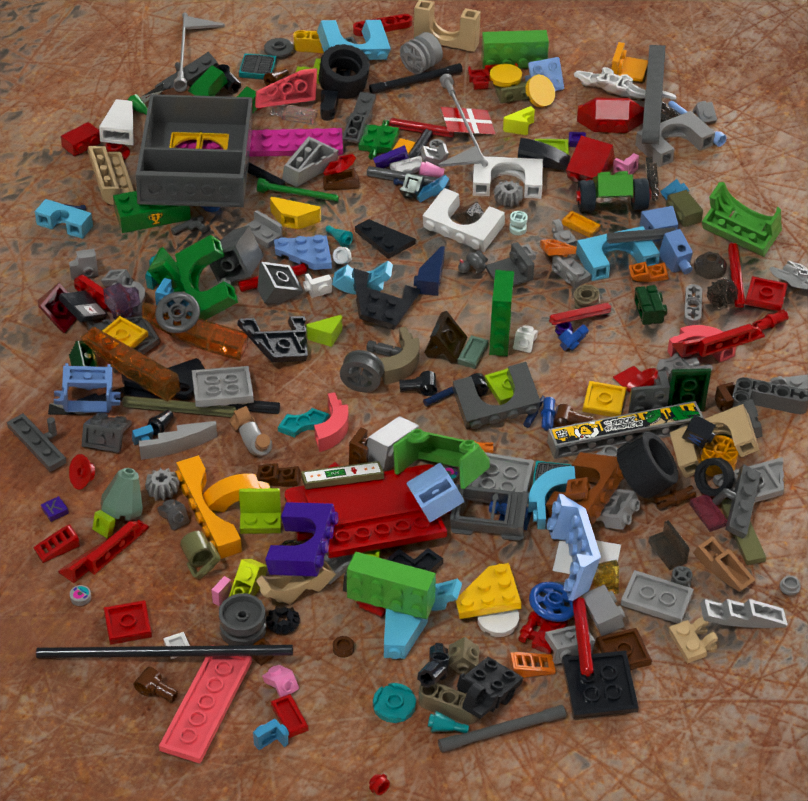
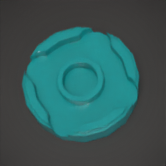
(394, 703)

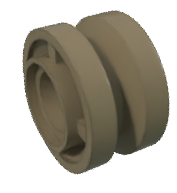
(586, 296)

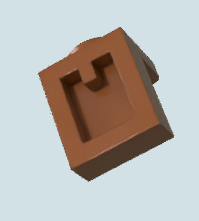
(577, 488)

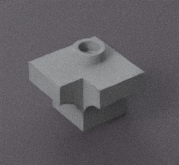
(84, 264)

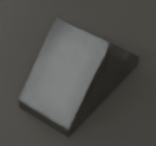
(468, 214)

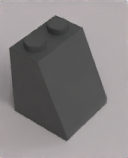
(240, 257)

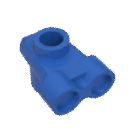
(571, 340)

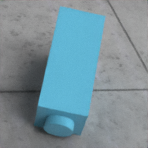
(401, 633)

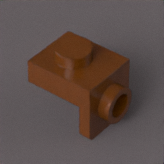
(724, 396)

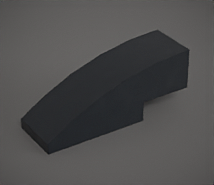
(551, 156)

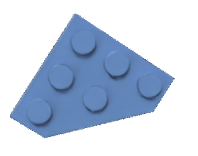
(308, 250)

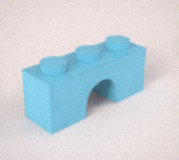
(52, 213)

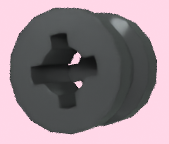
(682, 575)

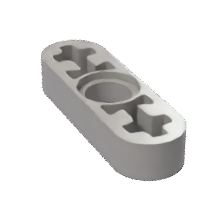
(697, 300)

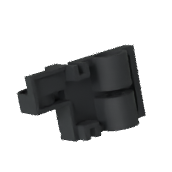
(488, 687)

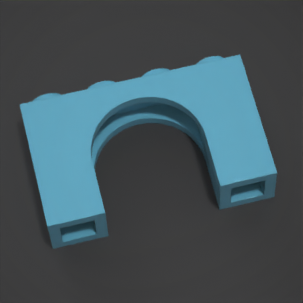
(376, 41)
(592, 252)

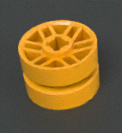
(723, 448)

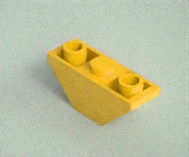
(294, 214)

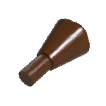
(272, 77)

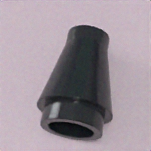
(160, 421)

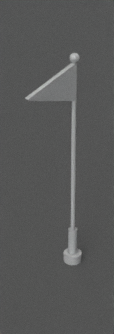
(180, 82)
(472, 155)

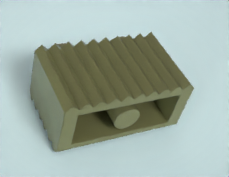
(685, 208)

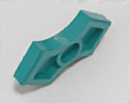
(295, 424)

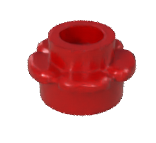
(379, 784)

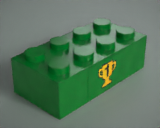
(142, 216)

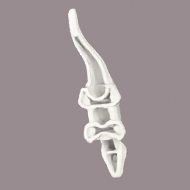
(615, 84)

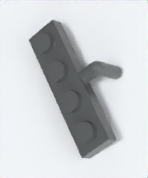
(192, 71)
(37, 441)
(742, 501)

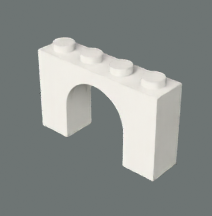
(525, 169)
(476, 235)

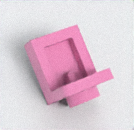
(281, 679)

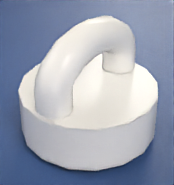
(342, 255)

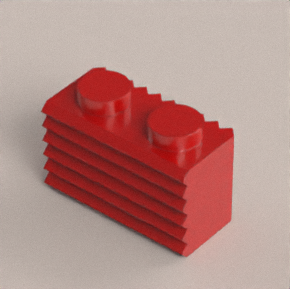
(80, 138)

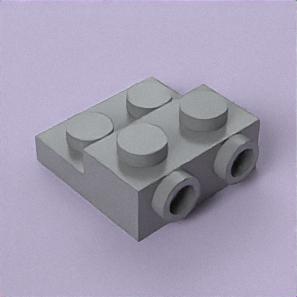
(619, 509)

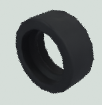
(728, 476)

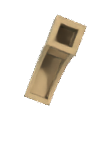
(289, 588)

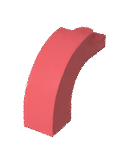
(700, 331)

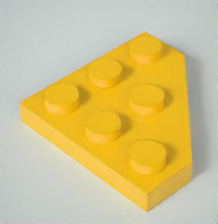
(489, 593)

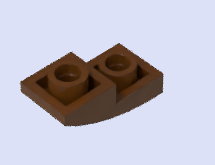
(278, 476)

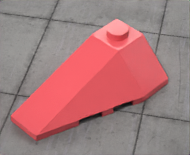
(289, 90)

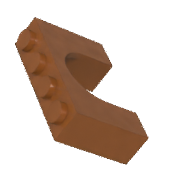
(598, 469)

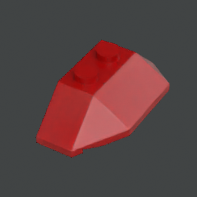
(610, 115)

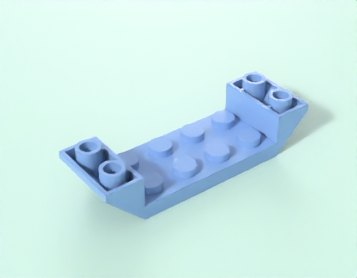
(572, 524)

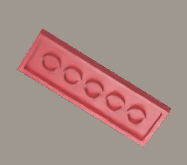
(204, 706)

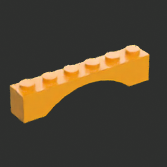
(221, 533)

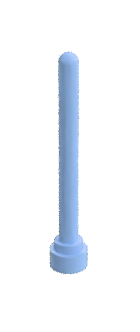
(719, 138)

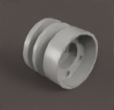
(421, 53)

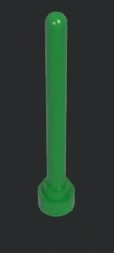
(263, 185)

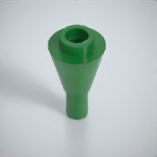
(137, 104)

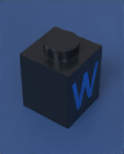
(699, 431)

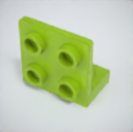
(260, 511)

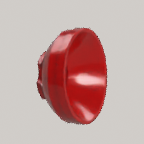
(644, 378)

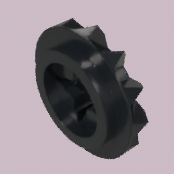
(284, 626)

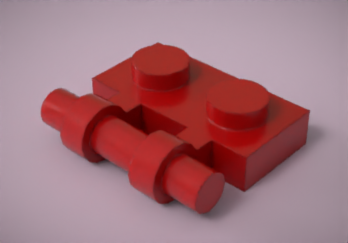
(538, 638)

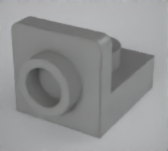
(117, 276)

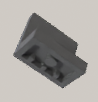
(518, 262)
(650, 397)
(104, 432)

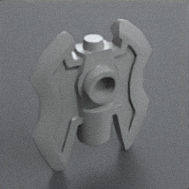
(793, 273)
(677, 362)

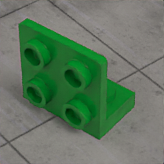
(165, 267)

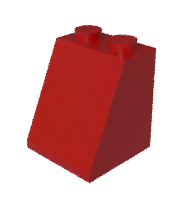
(589, 159)

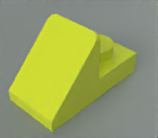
(519, 121)

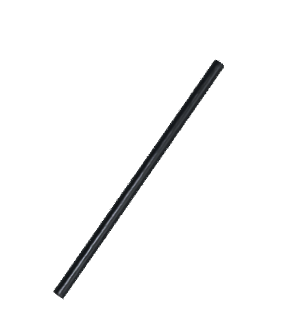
(164, 651)

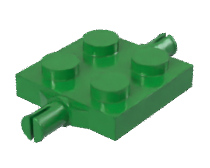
(378, 139)

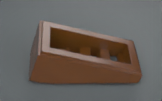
(344, 180)

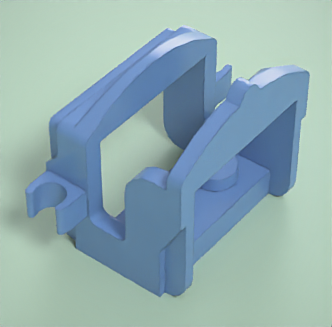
(87, 378)

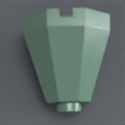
(123, 495)

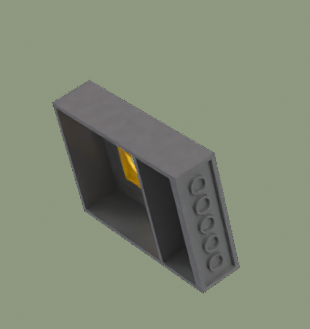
(195, 175)

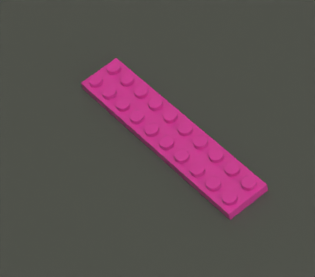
(280, 142)

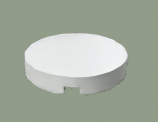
(500, 623)

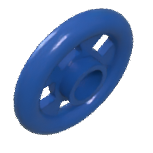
(552, 601)

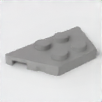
(770, 480)

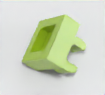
(103, 524)

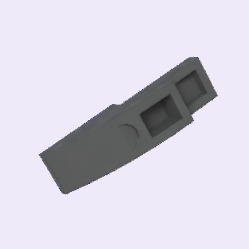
(360, 117)

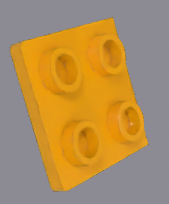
(629, 66)

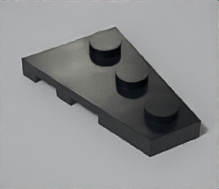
(383, 238)

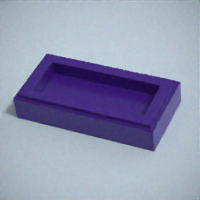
(395, 155)

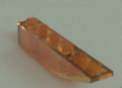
(205, 335)
(133, 364)

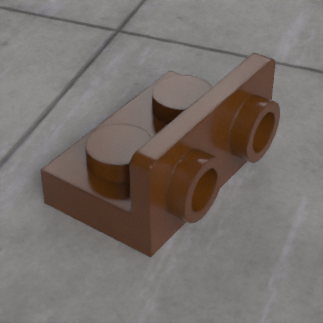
(358, 447)

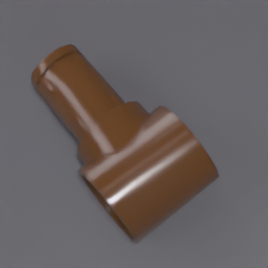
(566, 416)
(151, 682)

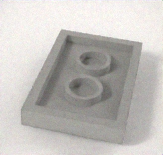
(657, 597)

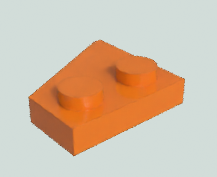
(556, 247)

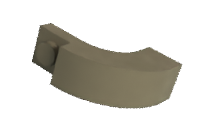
(404, 363)

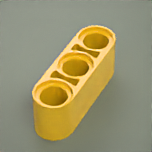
(307, 41)

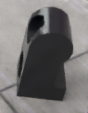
(328, 104)

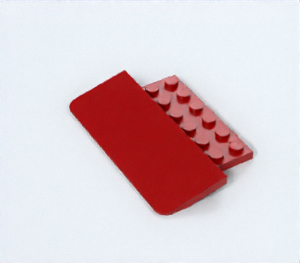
(372, 513)

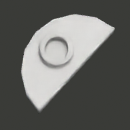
(409, 165)

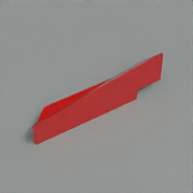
(719, 342)
(104, 552)

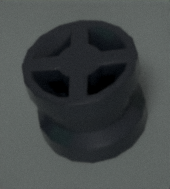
(480, 384)

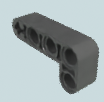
(771, 395)

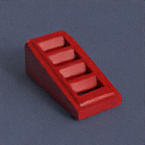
(69, 542)

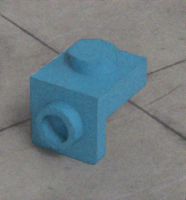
(673, 187)
(270, 732)

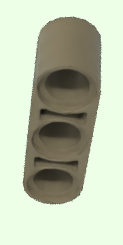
(436, 699)

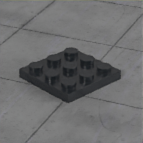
(605, 691)

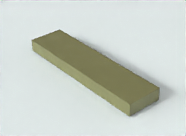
(749, 546)

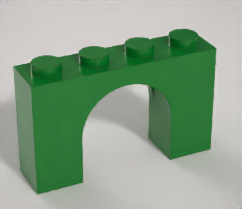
(212, 82)
(191, 263)
(501, 312)

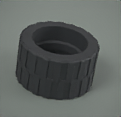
(347, 57)
(647, 464)

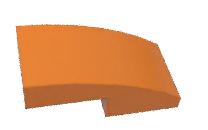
(645, 273)

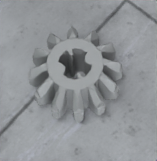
(508, 193)
(162, 484)

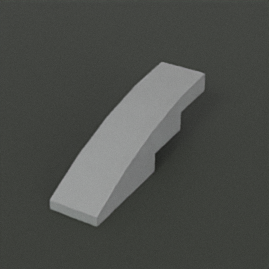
(184, 438)
(748, 614)

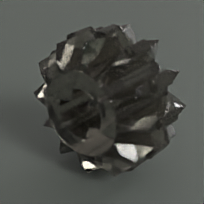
(722, 293)

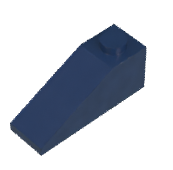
(430, 274)

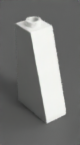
(118, 124)

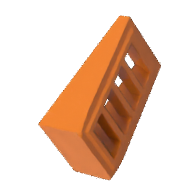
(518, 658)

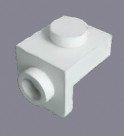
(317, 286)
(524, 338)

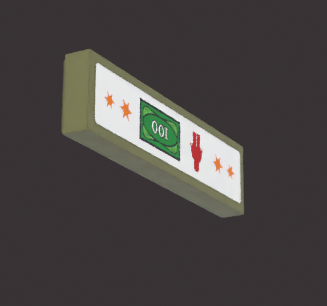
(342, 475)

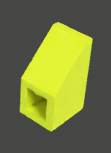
(246, 577)

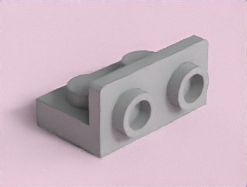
(265, 229)
(570, 271)
(564, 643)

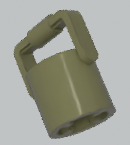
(199, 553)

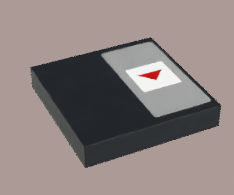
(83, 306)

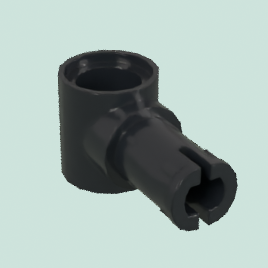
(425, 383)

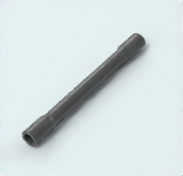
(456, 741)

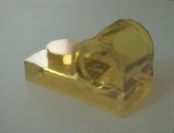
(607, 574)

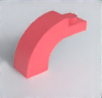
(335, 428)

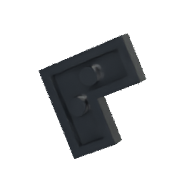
(426, 560)

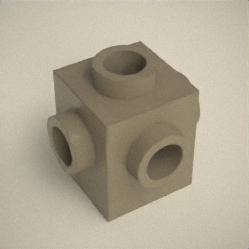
(463, 655)

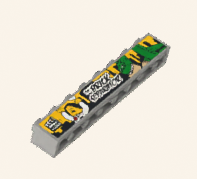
(618, 430)

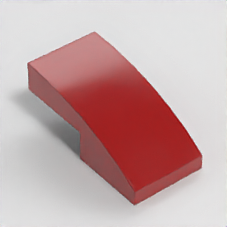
(340, 165)

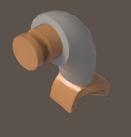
(256, 442)

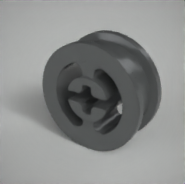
(352, 367)

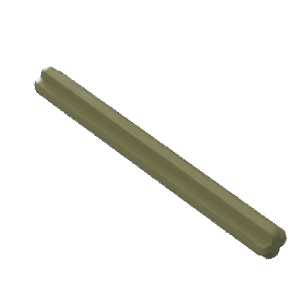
(176, 406)

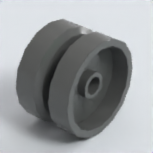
(242, 619)

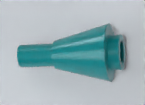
(343, 237)
(442, 723)

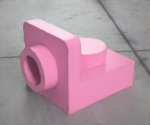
(629, 164)

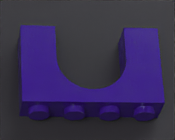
(307, 557)

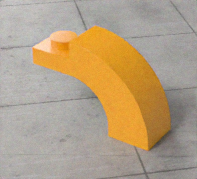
(226, 491)

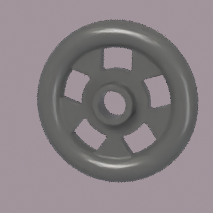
(186, 324)

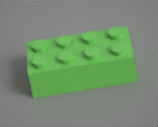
(514, 47)
(391, 585)

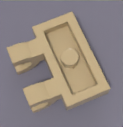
(688, 642)

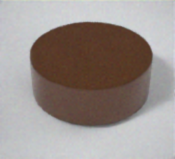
(343, 646)

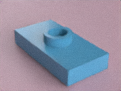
(432, 188)

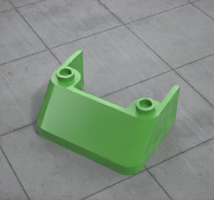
(444, 450)

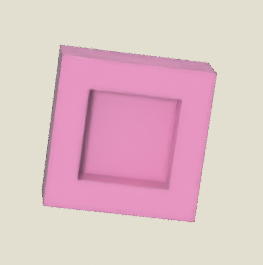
(221, 591)

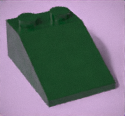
(689, 386)

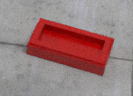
(289, 715)

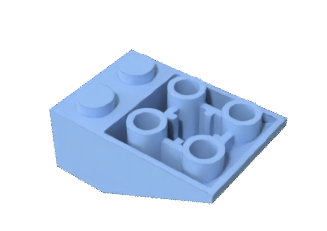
(435, 492)

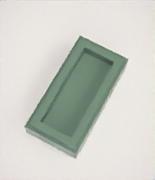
(473, 352)

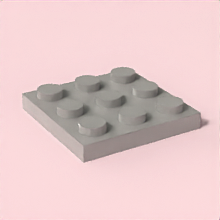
(222, 386)
(504, 474)

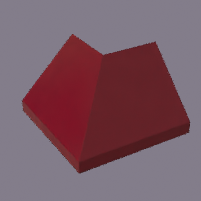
(55, 309)

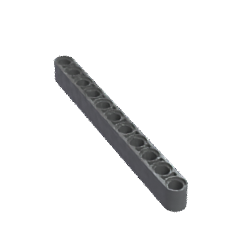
(653, 95)

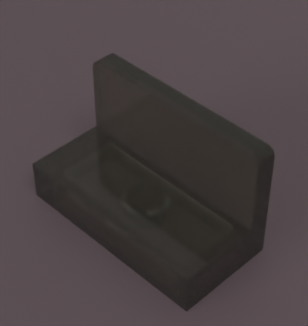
(670, 546)

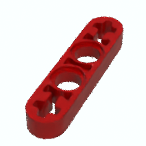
(398, 22)

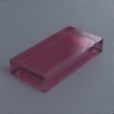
(708, 513)

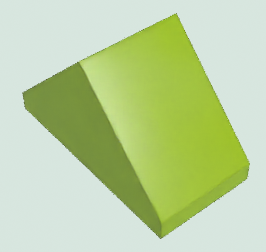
(325, 330)

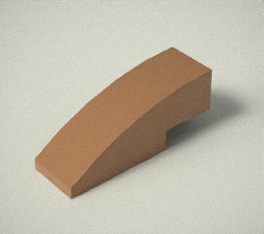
(723, 564)

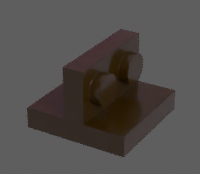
(446, 338)

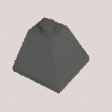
(277, 283)

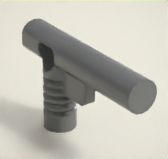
(191, 224)

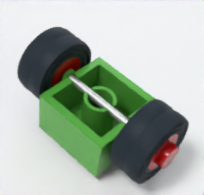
(611, 186)

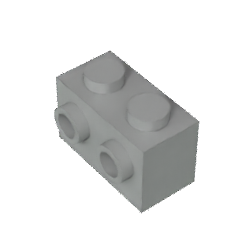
(603, 610)

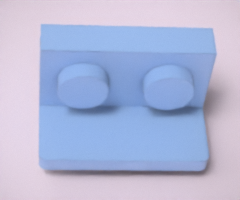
(548, 67)

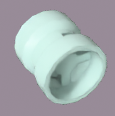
(518, 223)

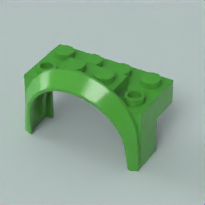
(745, 226)

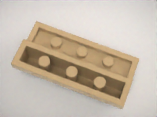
(109, 172)

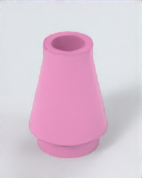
(431, 170)

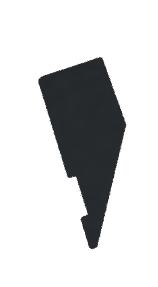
(183, 370)

